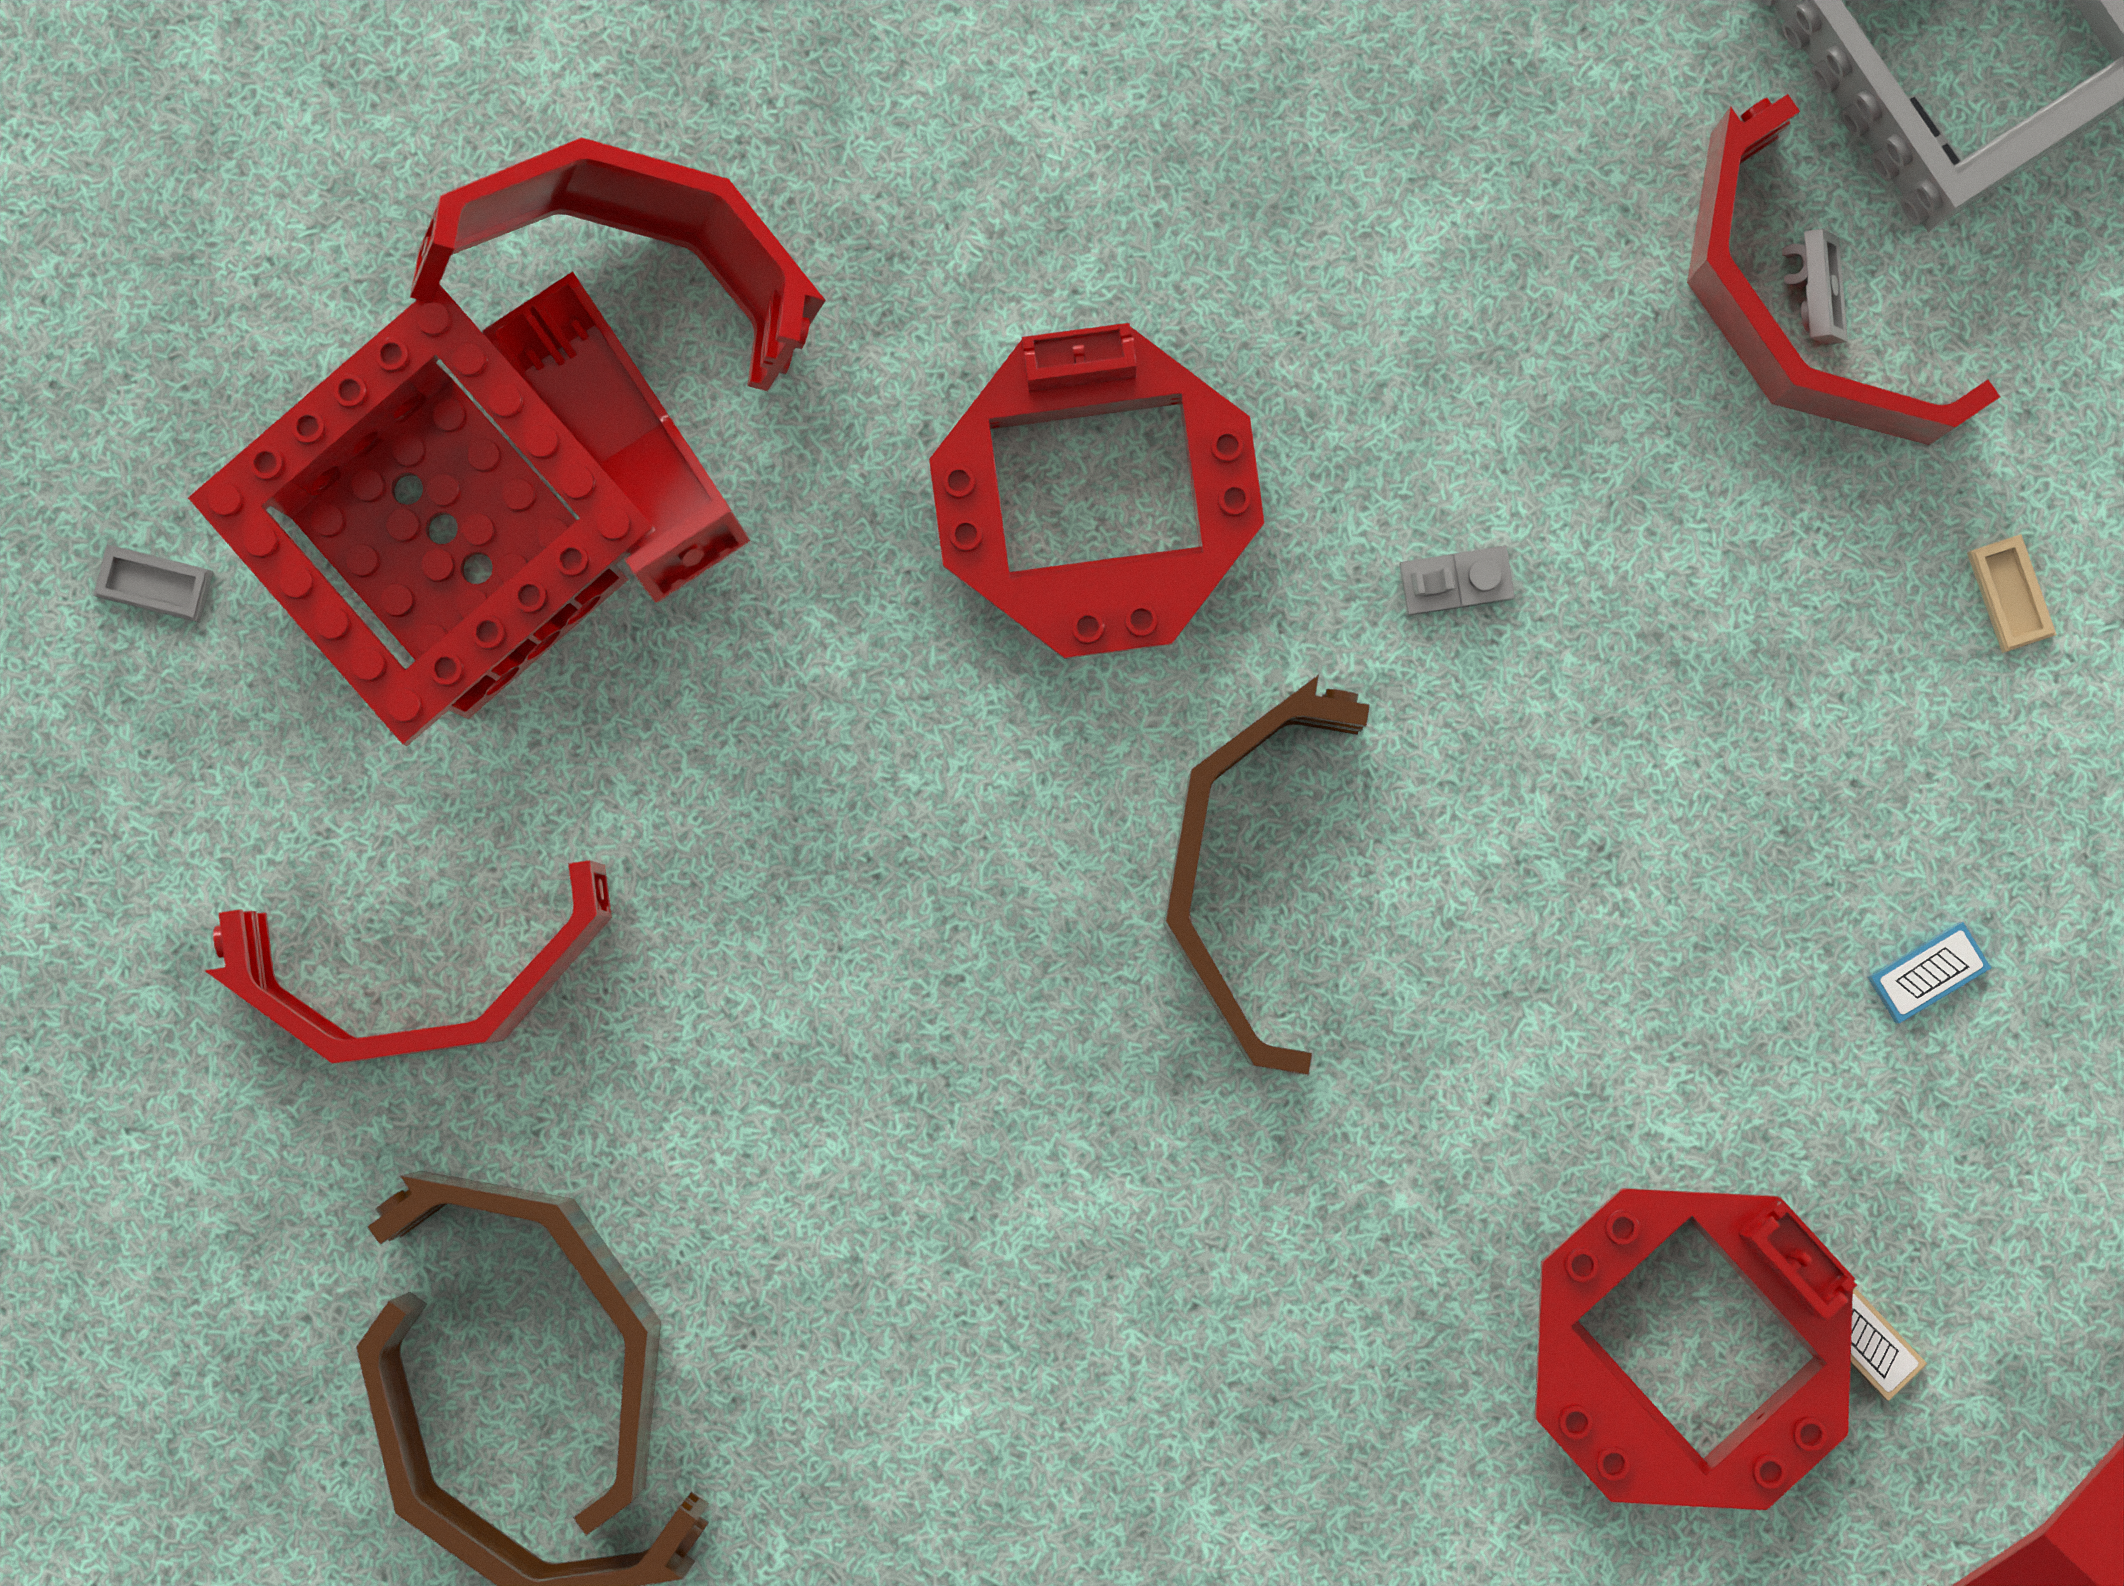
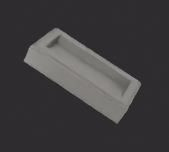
(153, 583)

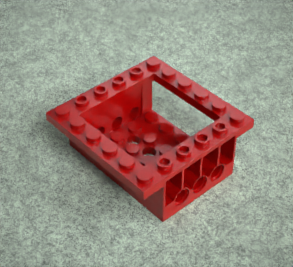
(336, 474)

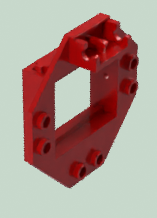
(1114, 600)
(1617, 1429)

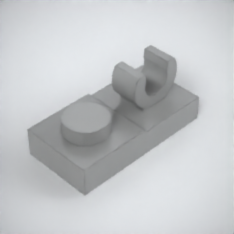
(1824, 310)
(1457, 580)

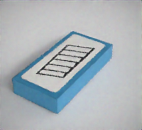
(1929, 972)

